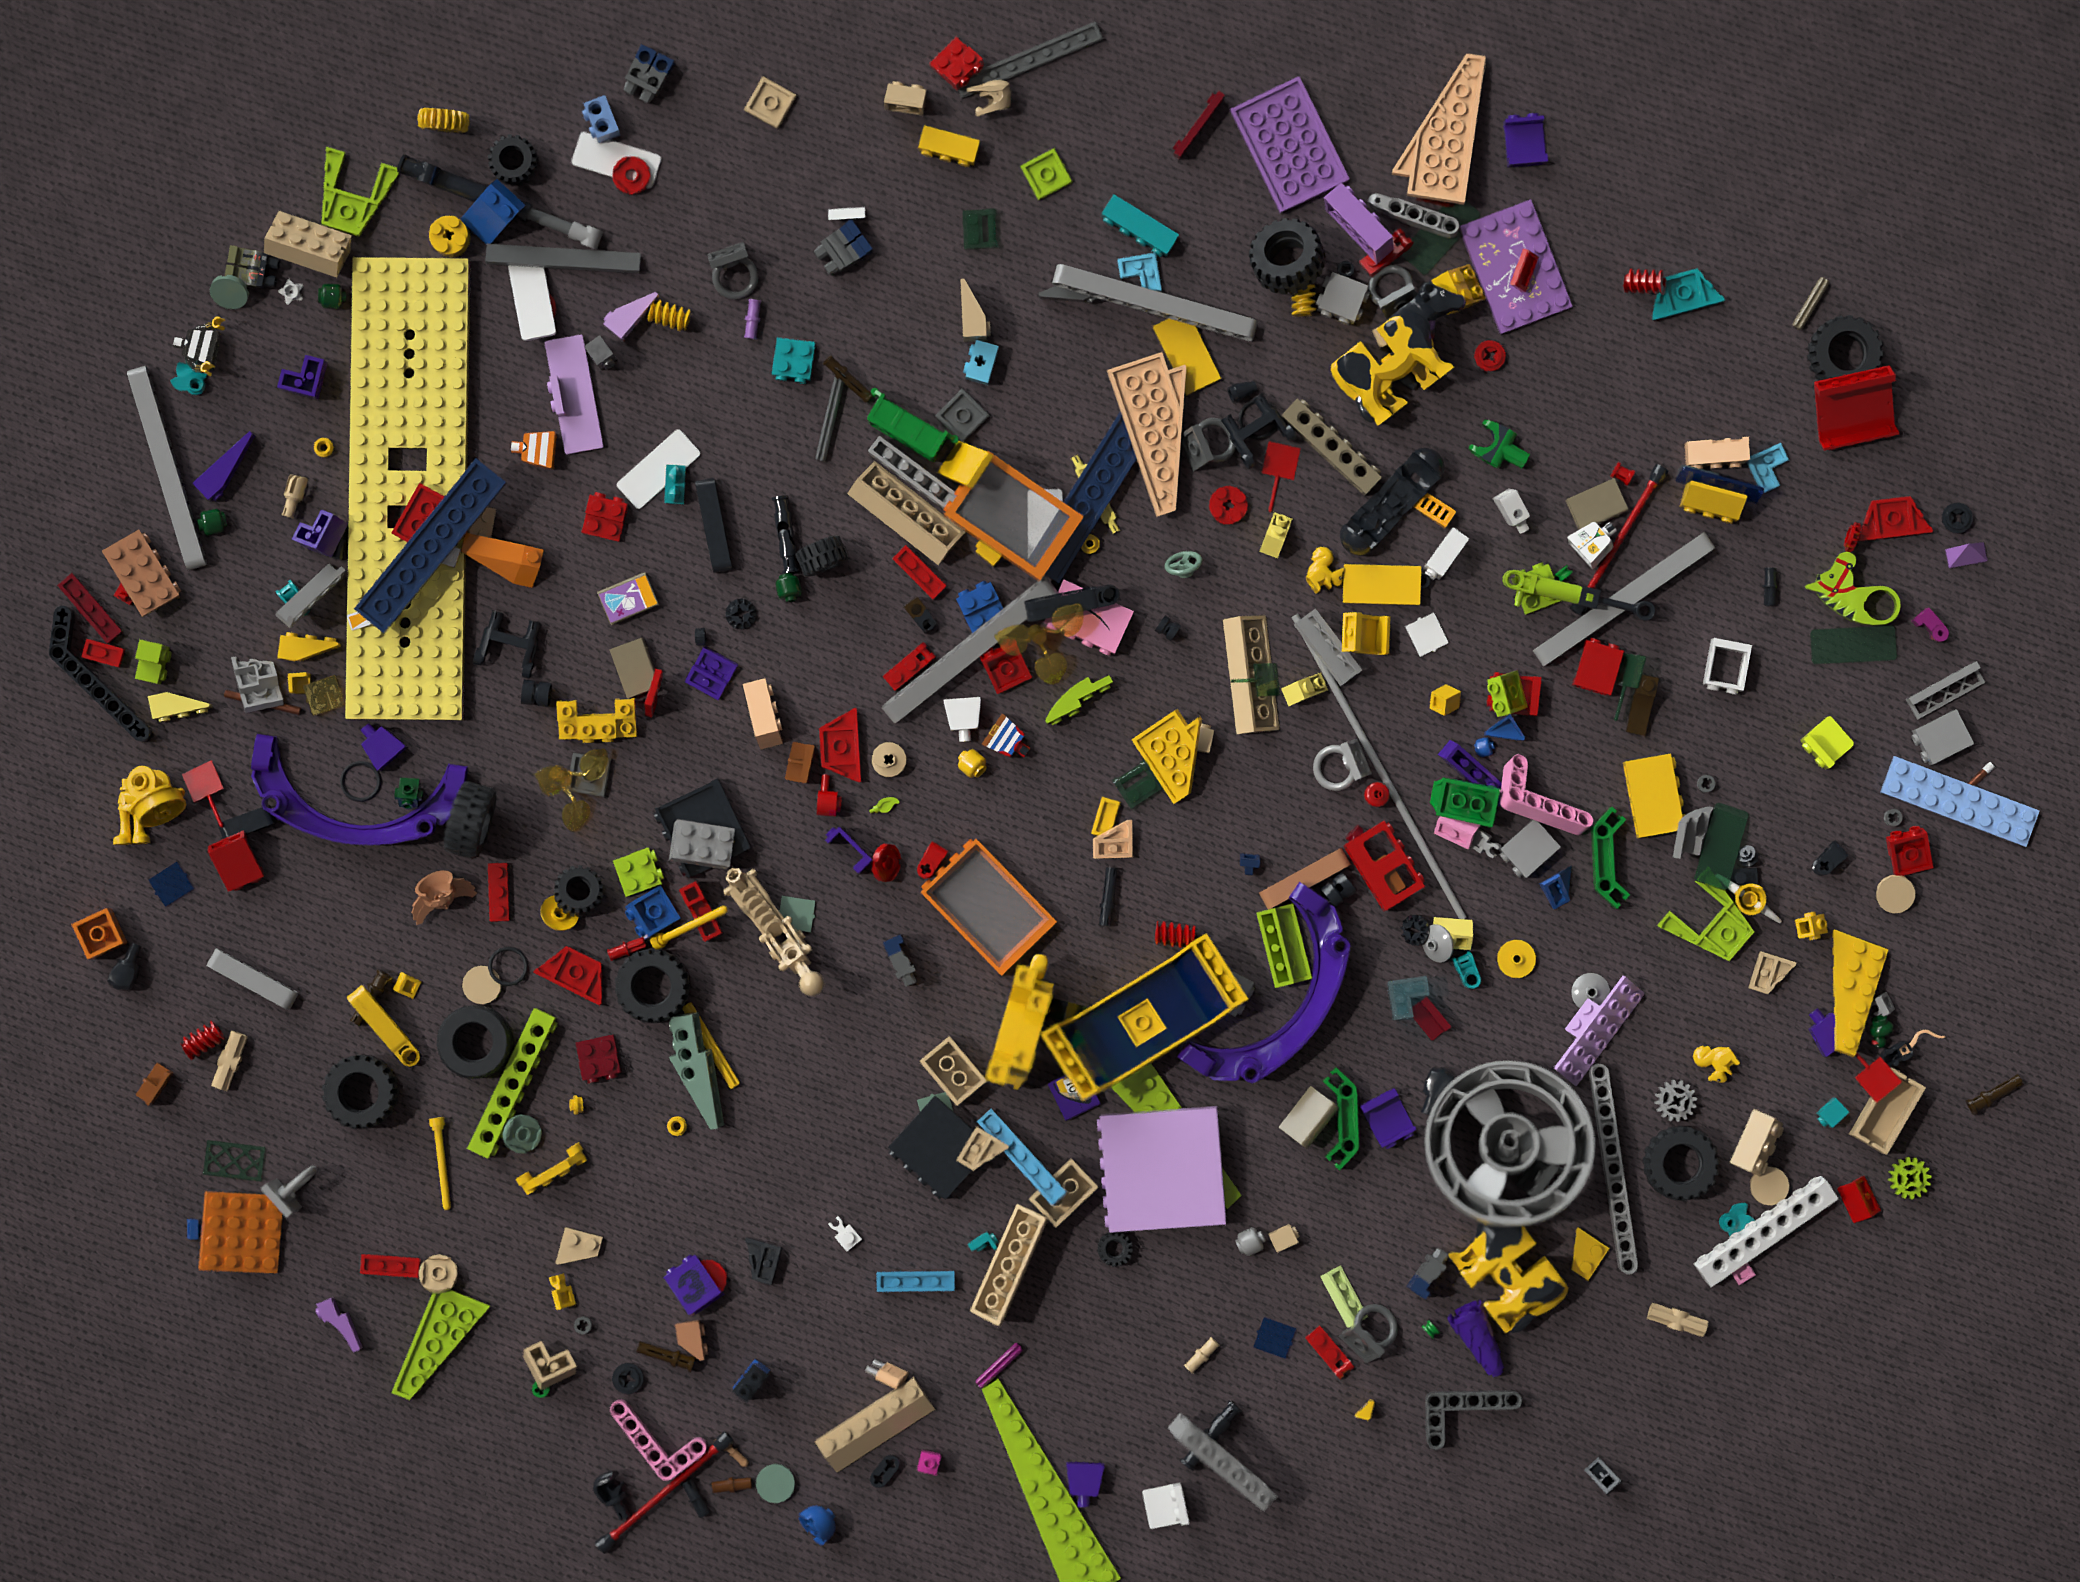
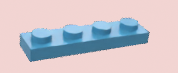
(915, 1281)

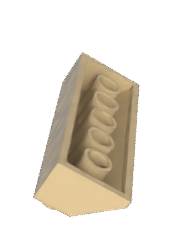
(906, 512)
(1249, 645)
(1008, 1264)
(874, 1424)

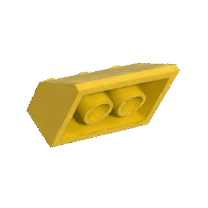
(1712, 502)

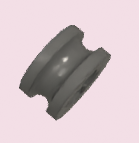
(1711, 785)
(1894, 823)
(577, 1322)

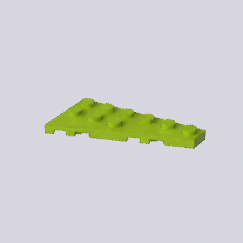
(442, 1327)

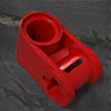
(933, 857)

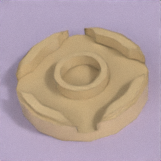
(1895, 894)
(480, 986)
(1770, 1186)
(438, 1274)

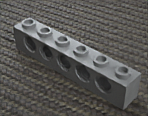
(911, 472)

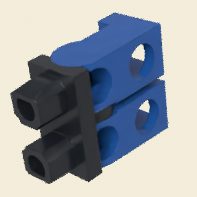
(751, 1380)

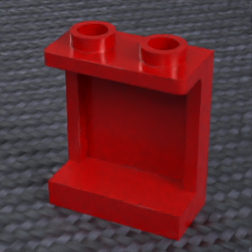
(1598, 667)
(1531, 690)
(235, 861)

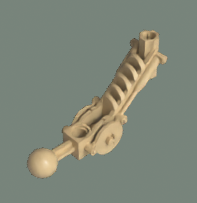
(758, 906)

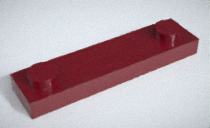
(1213, 103)
(90, 608)

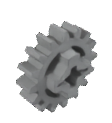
(1664, 1106)

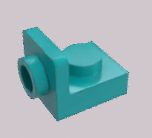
(980, 1242)

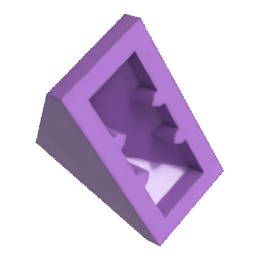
(1966, 554)

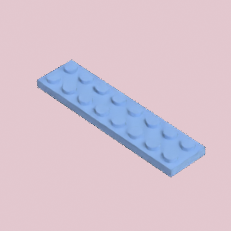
(1960, 801)

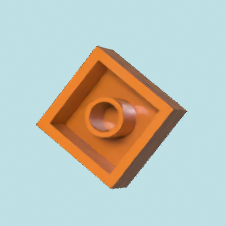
(99, 933)

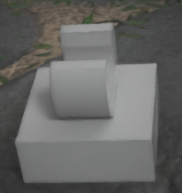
(1884, 1004)

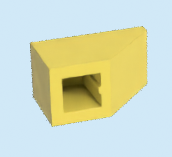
(1275, 535)
(1304, 689)
(1460, 931)

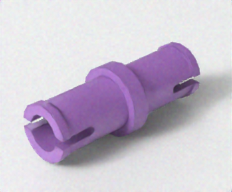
(752, 319)

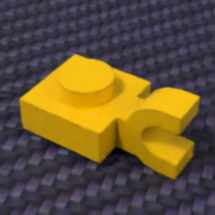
(563, 1294)

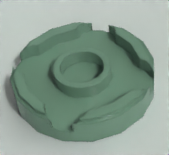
(229, 291)
(522, 1133)
(775, 1483)

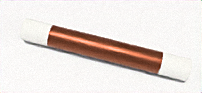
(1981, 774)

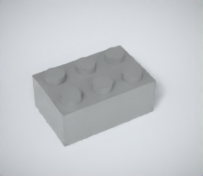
(701, 844)

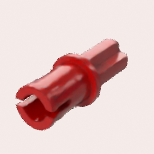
(626, 948)

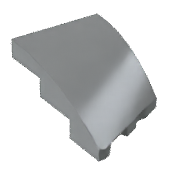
(258, 689)
(1692, 832)

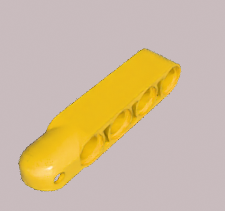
(383, 1025)

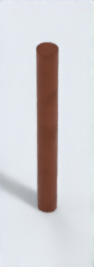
(286, 708)

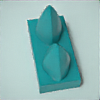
(674, 484)

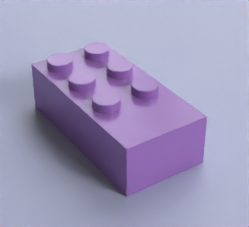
(1359, 222)

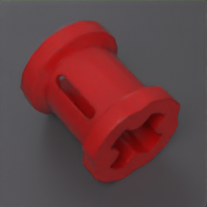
(1622, 473)

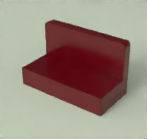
(1429, 1018)

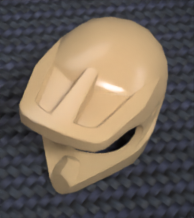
(996, 92)

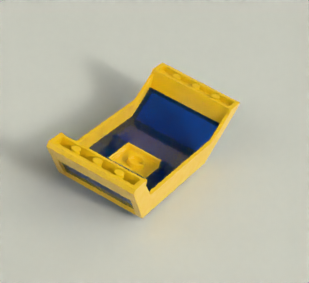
(1145, 1018)

